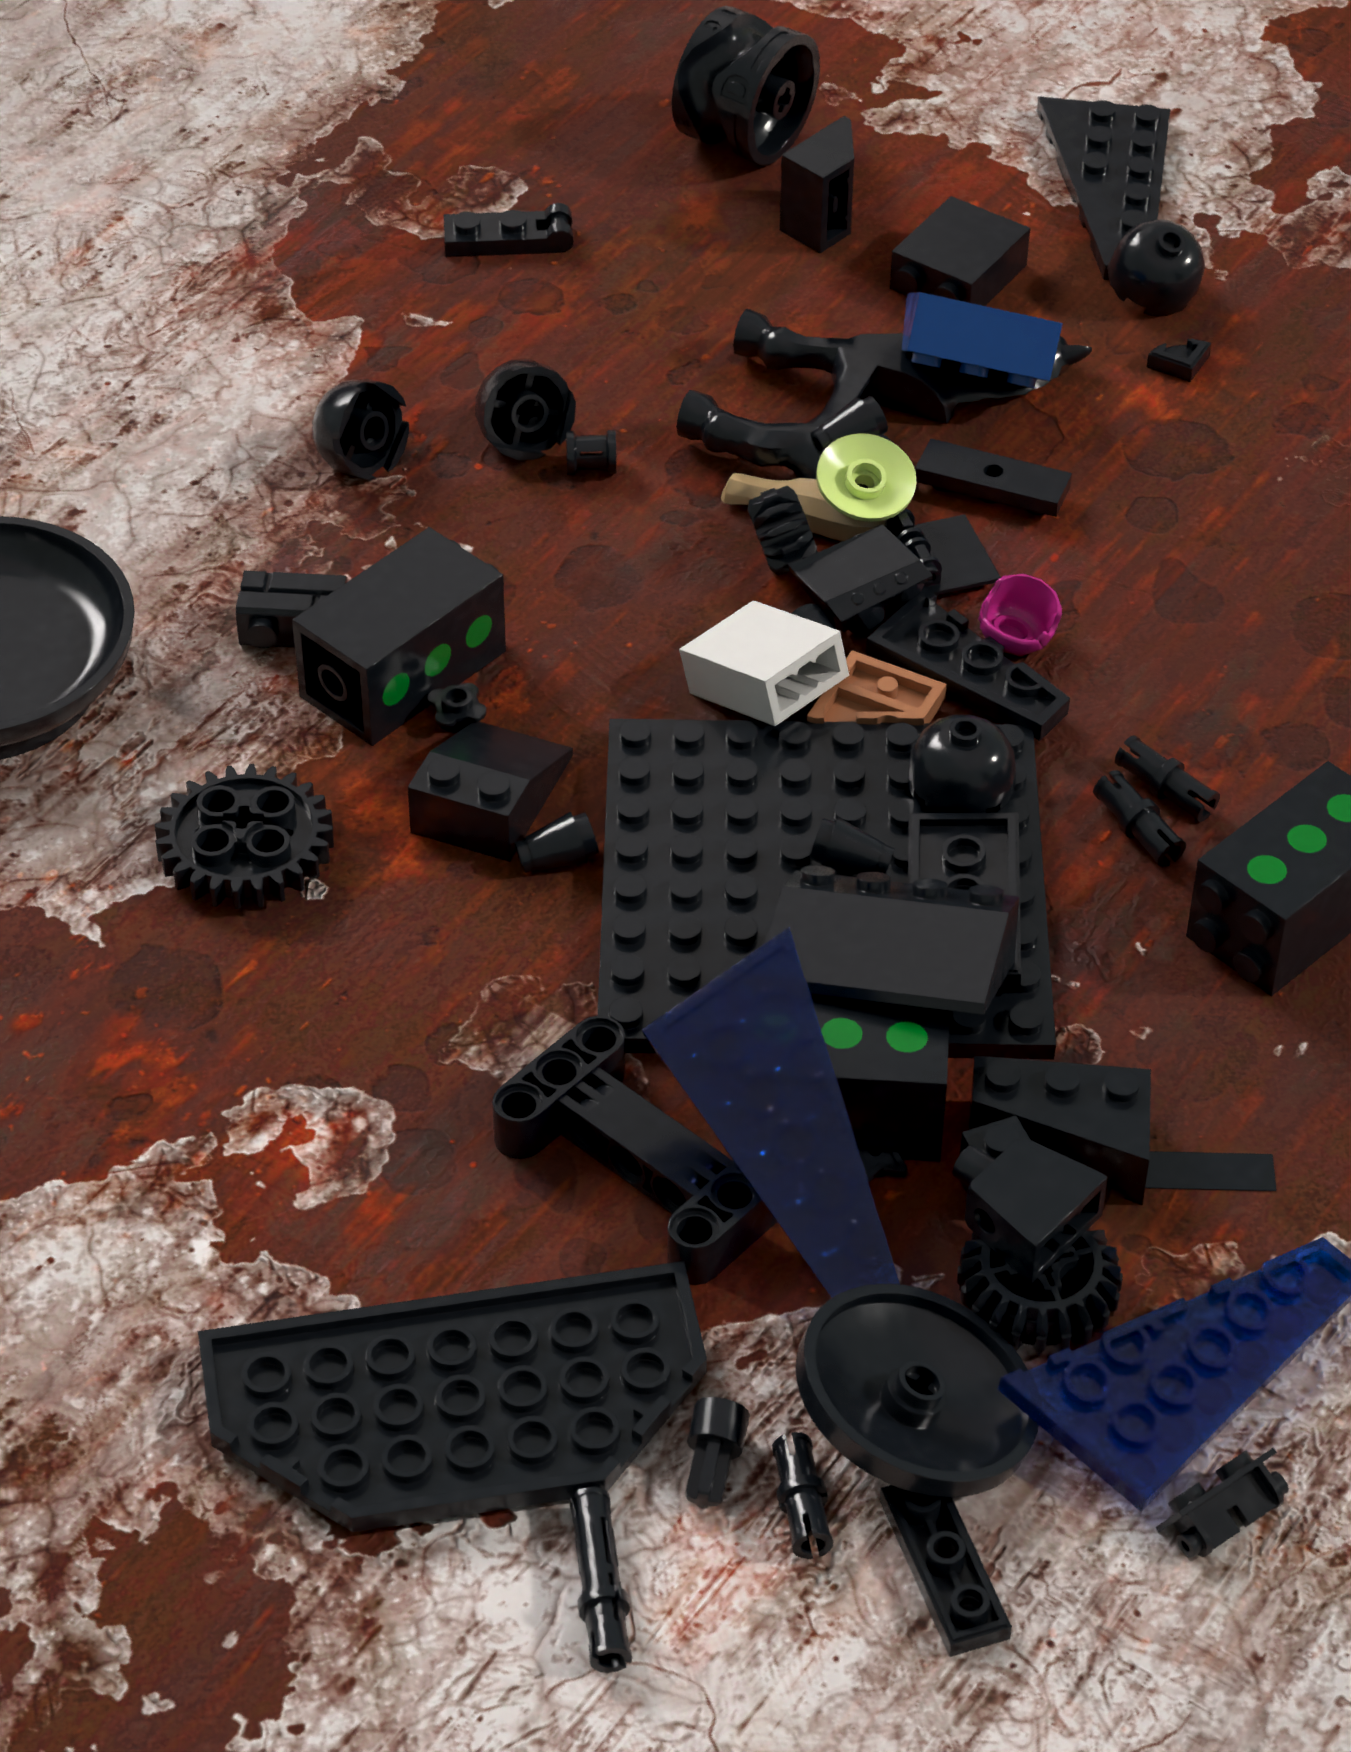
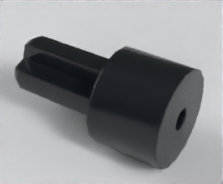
(716, 1437)

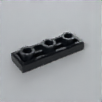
(993, 477)
(946, 1570)

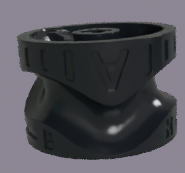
(745, 84)

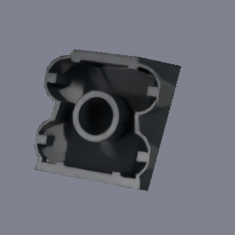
(862, 578)

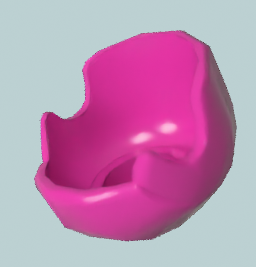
(1020, 614)

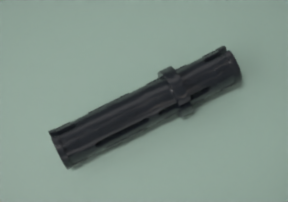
(603, 1599)

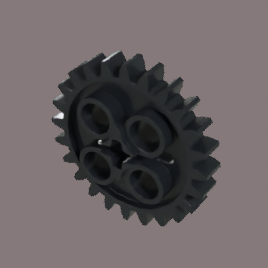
(244, 836)

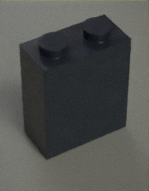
(960, 254)

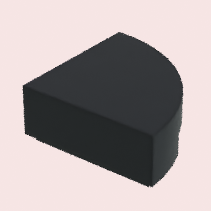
(1180, 360)

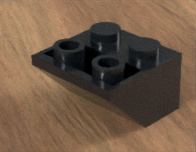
(819, 187)

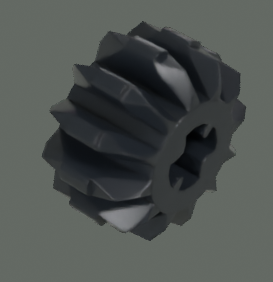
(781, 528)

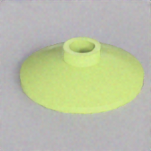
(870, 462)

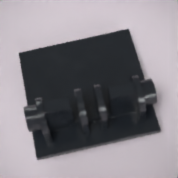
(947, 550)

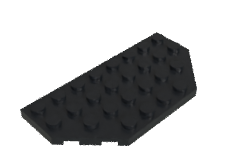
(456, 1394)

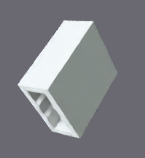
(764, 662)

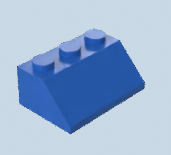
(979, 338)

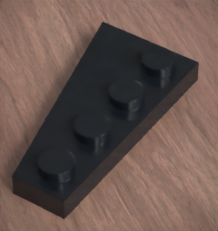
(975, 670)

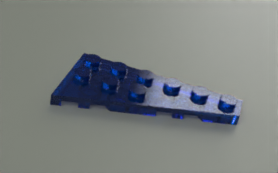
(768, 1091)
(1177, 1376)

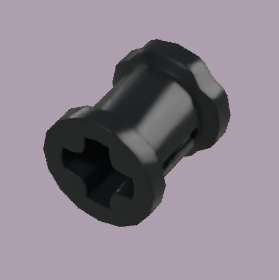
(591, 443)

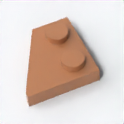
(879, 694)

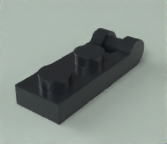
(509, 232)

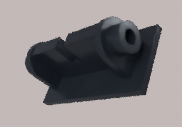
(1204, 1515)

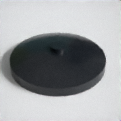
(912, 1390)

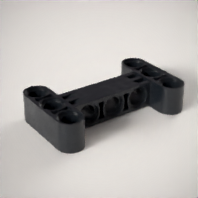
(580, 1095)

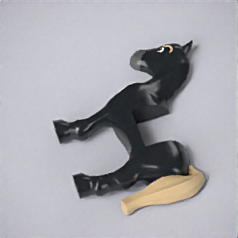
(853, 365)

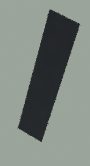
(1211, 1171)

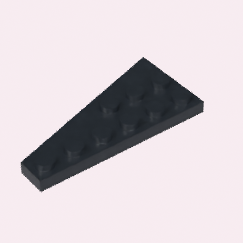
(1109, 164)

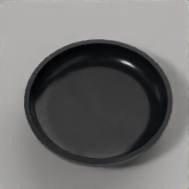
(60, 630)

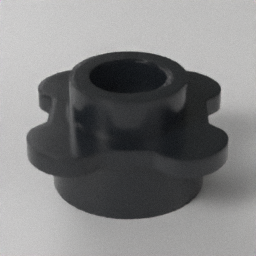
(456, 706)

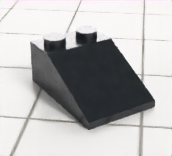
(484, 788)

